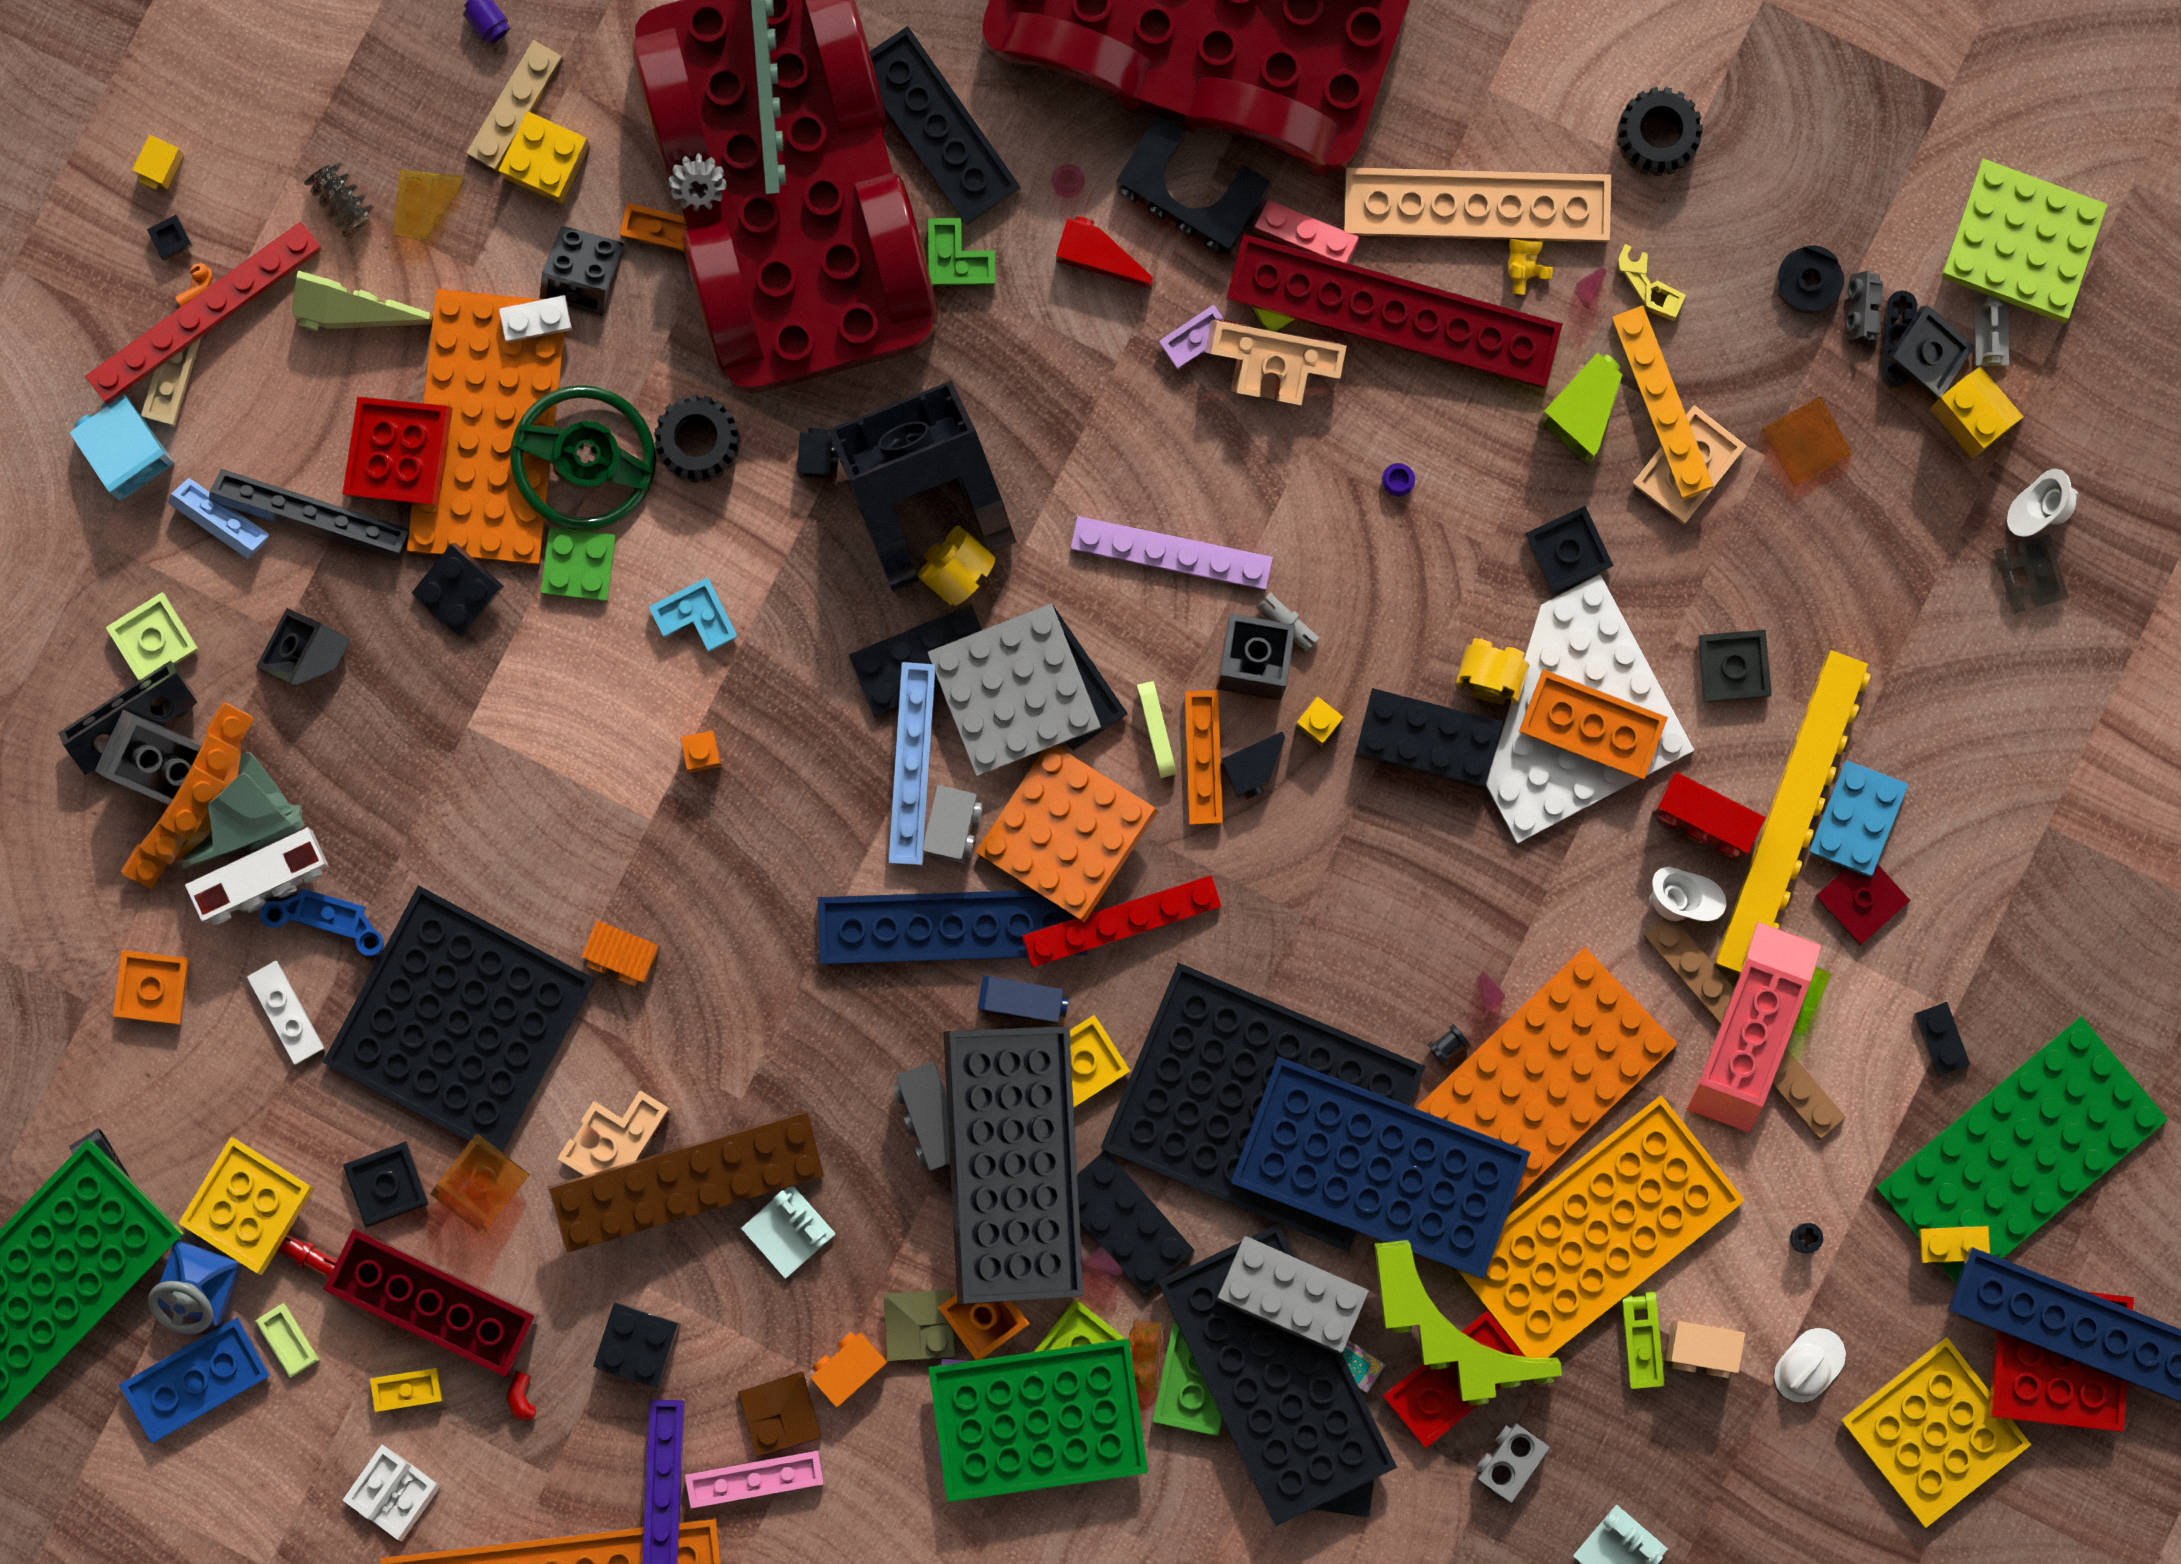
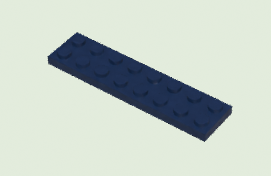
(932, 926)
(2069, 1323)

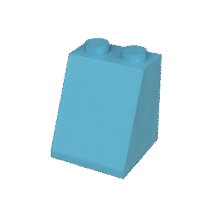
(121, 447)

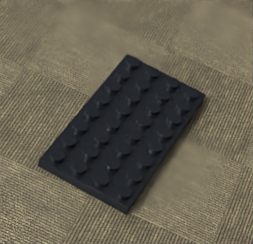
(1013, 1164)
(1278, 1394)

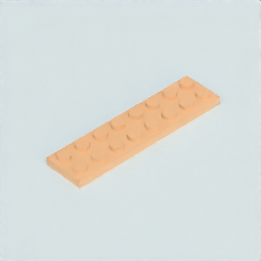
(1477, 204)

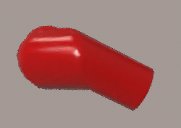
(516, 1398)

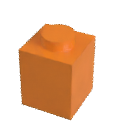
(701, 751)

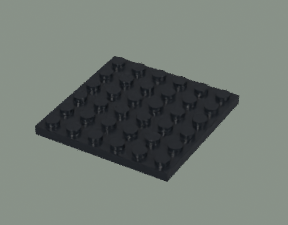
(459, 1020)

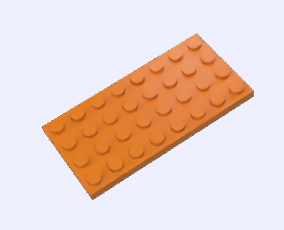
(489, 392)
(1554, 1065)

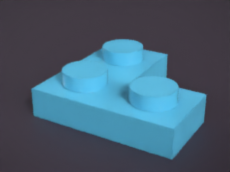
(699, 606)

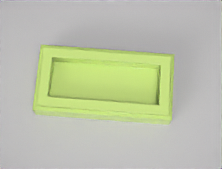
(287, 1340)

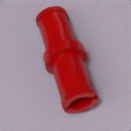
(307, 1255)

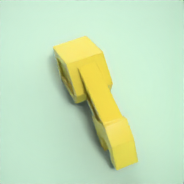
(1636, 275)

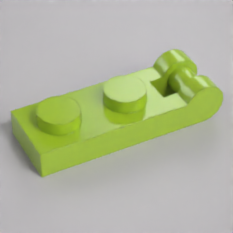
(1643, 1342)

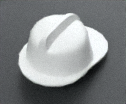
(2043, 503)
(1686, 895)
(1810, 1365)

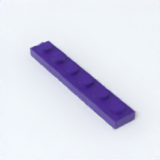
(663, 1482)

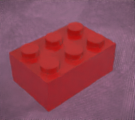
(1708, 816)

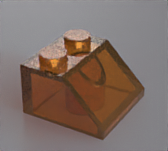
(479, 1184)

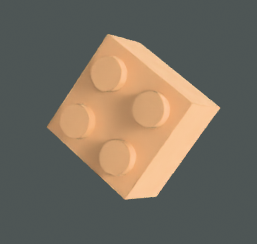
(1705, 1347)

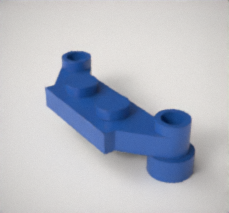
(327, 914)

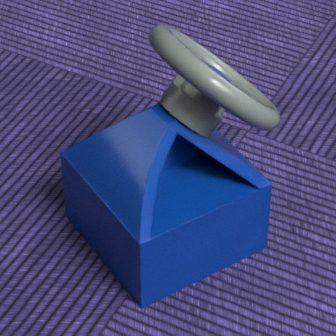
(195, 1286)

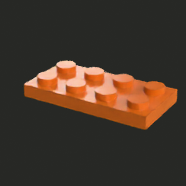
(1593, 724)

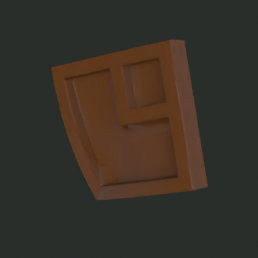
(779, 1414)

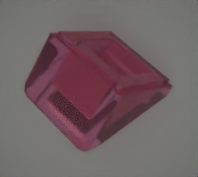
(1588, 287)
(1490, 993)
(1103, 1261)

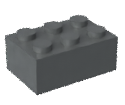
(147, 757)
(928, 1115)

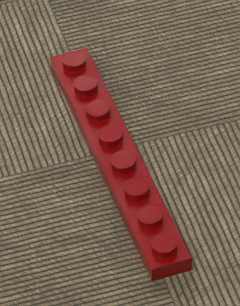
(203, 313)

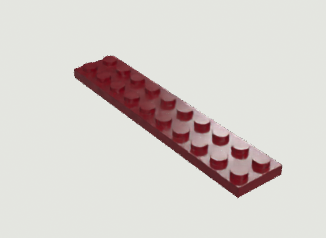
(1394, 311)

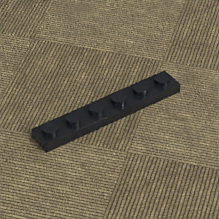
(309, 514)

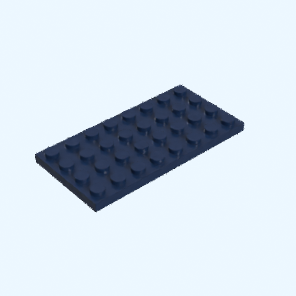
(1380, 1167)

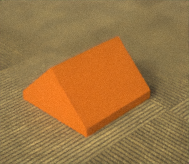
(983, 1324)

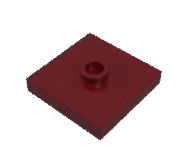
(1862, 902)

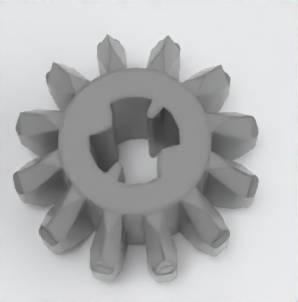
(706, 175)

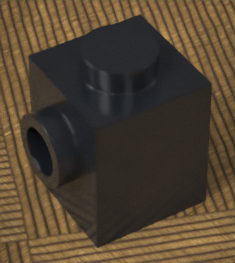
(816, 454)

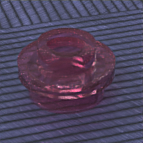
(1072, 171)

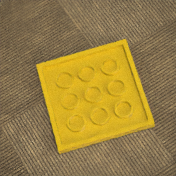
(1934, 1432)

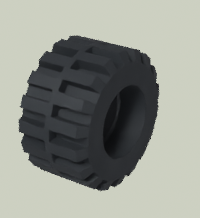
(1668, 105)
(677, 418)

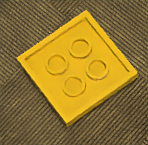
(246, 1205)

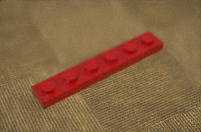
(1121, 921)

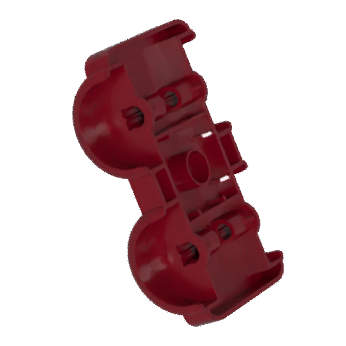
(1254, 68)
(834, 259)

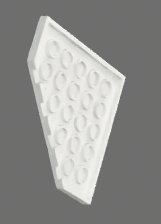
(1590, 643)

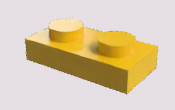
(1952, 1243)
(406, 1389)

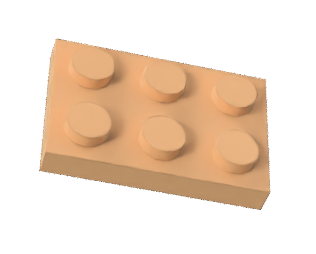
(1718, 451)

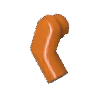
(201, 280)

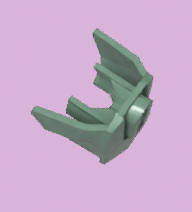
(246, 815)

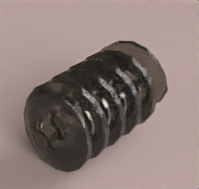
(339, 198)

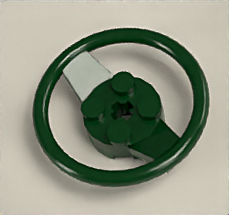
(560, 449)

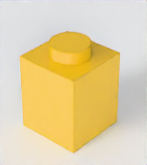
(157, 163)
(1319, 721)

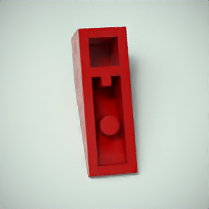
(1094, 251)

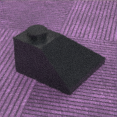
(302, 649)

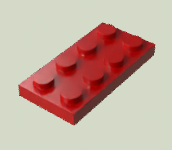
(1430, 1397)

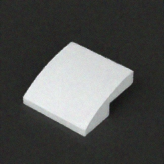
(391, 1492)

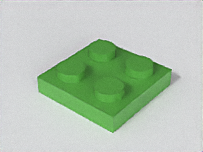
(578, 564)

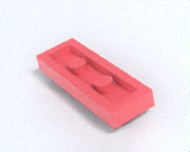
(1305, 233)

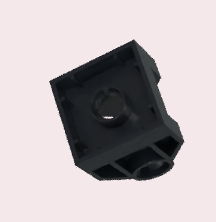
(910, 451)

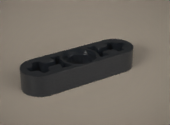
(1892, 314)

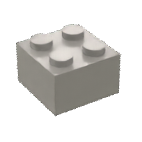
(951, 824)

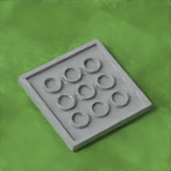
(1014, 690)

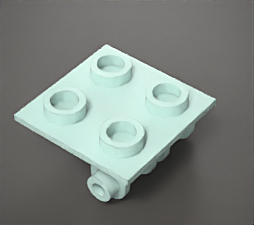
(788, 1231)
(1620, 1541)

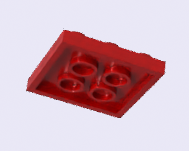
(397, 451)

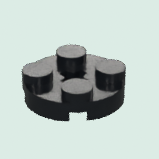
(1827, 271)

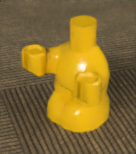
(1523, 264)

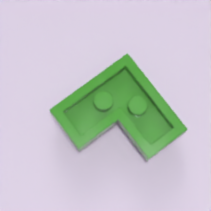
(950, 264)

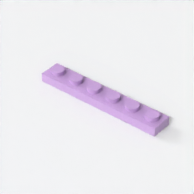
(1171, 553)

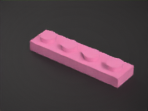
(754, 1479)

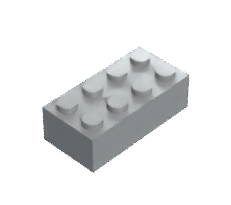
(1292, 1295)

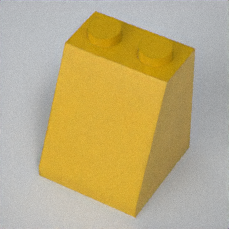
(1976, 412)

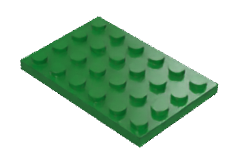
(1038, 1420)

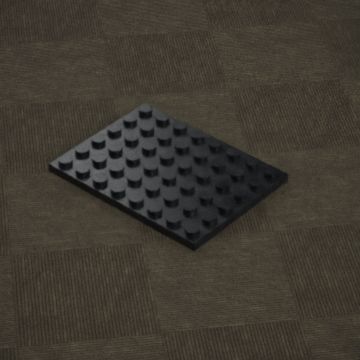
(1207, 1075)

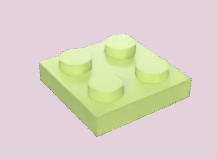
(152, 636)

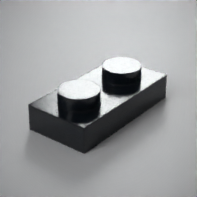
(1942, 1039)

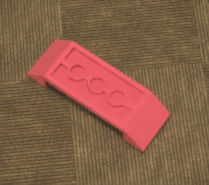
(1755, 1027)

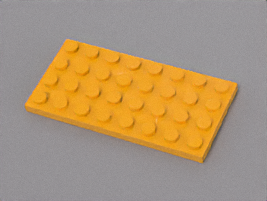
(1602, 1230)

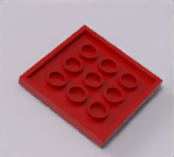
(2052, 1389)

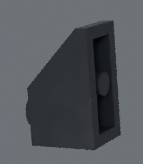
(1253, 766)

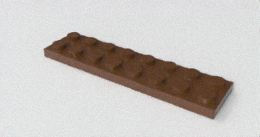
(685, 1181)

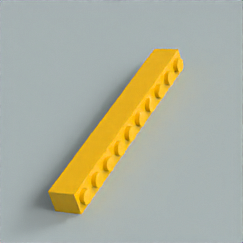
(1794, 805)

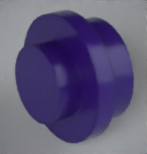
(1398, 479)

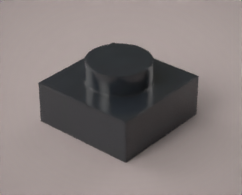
(169, 237)

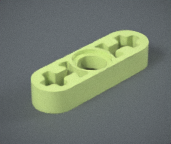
(1156, 729)

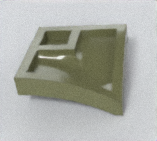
(917, 1326)

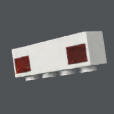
(258, 877)

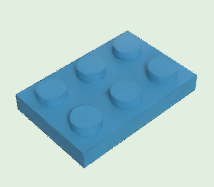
(1858, 818)

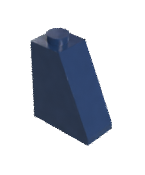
(1022, 1000)

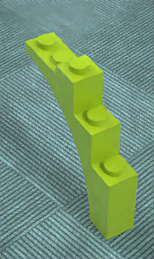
(1477, 1366)

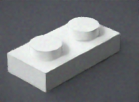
(535, 319)

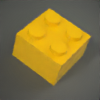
(544, 157)

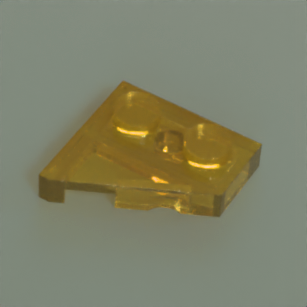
(423, 201)

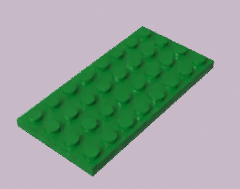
(2026, 1145)
(70, 1263)

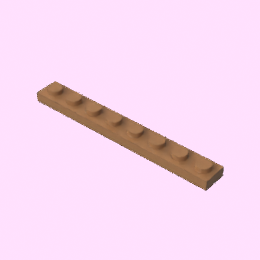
(1715, 993)

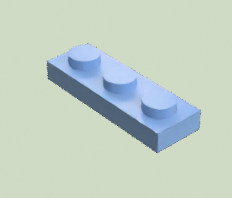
(218, 519)

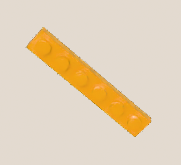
(1662, 402)

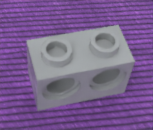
(1519, 1467)

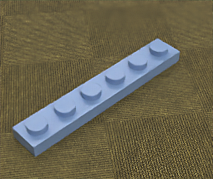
(911, 763)

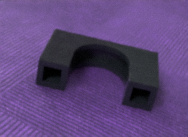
(1216, 224)

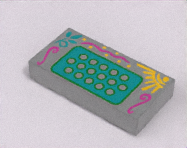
(1362, 1365)

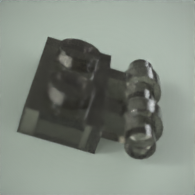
(2040, 570)

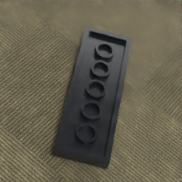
(940, 128)

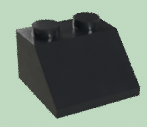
(1255, 657)

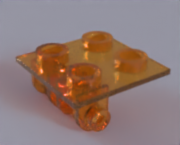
(1146, 1343)

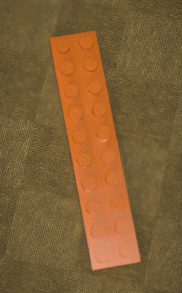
(696, 1546)

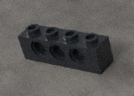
(137, 699)

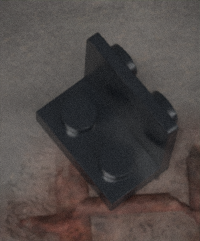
(581, 269)

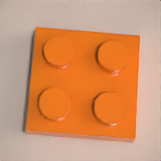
(151, 987)

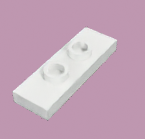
(285, 1012)

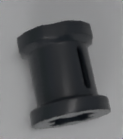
(1449, 1045)
(1814, 1231)

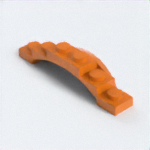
(187, 816)

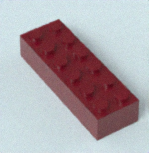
(431, 1302)

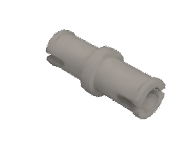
(1284, 615)

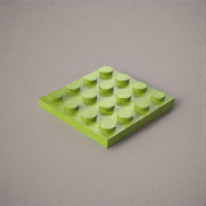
(2024, 241)

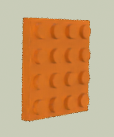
(1066, 831)

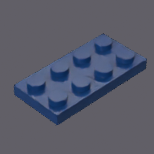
(195, 1380)

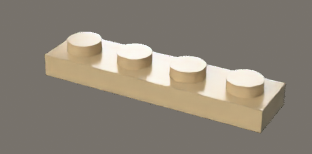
(517, 97)

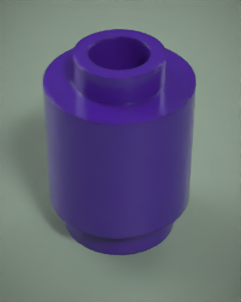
(486, 20)

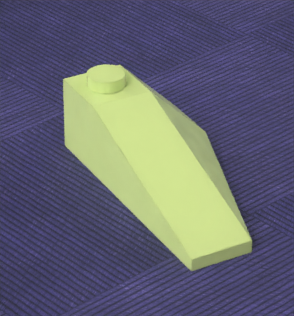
(330, 306)

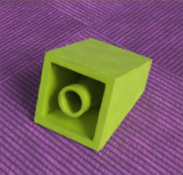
(1584, 406)

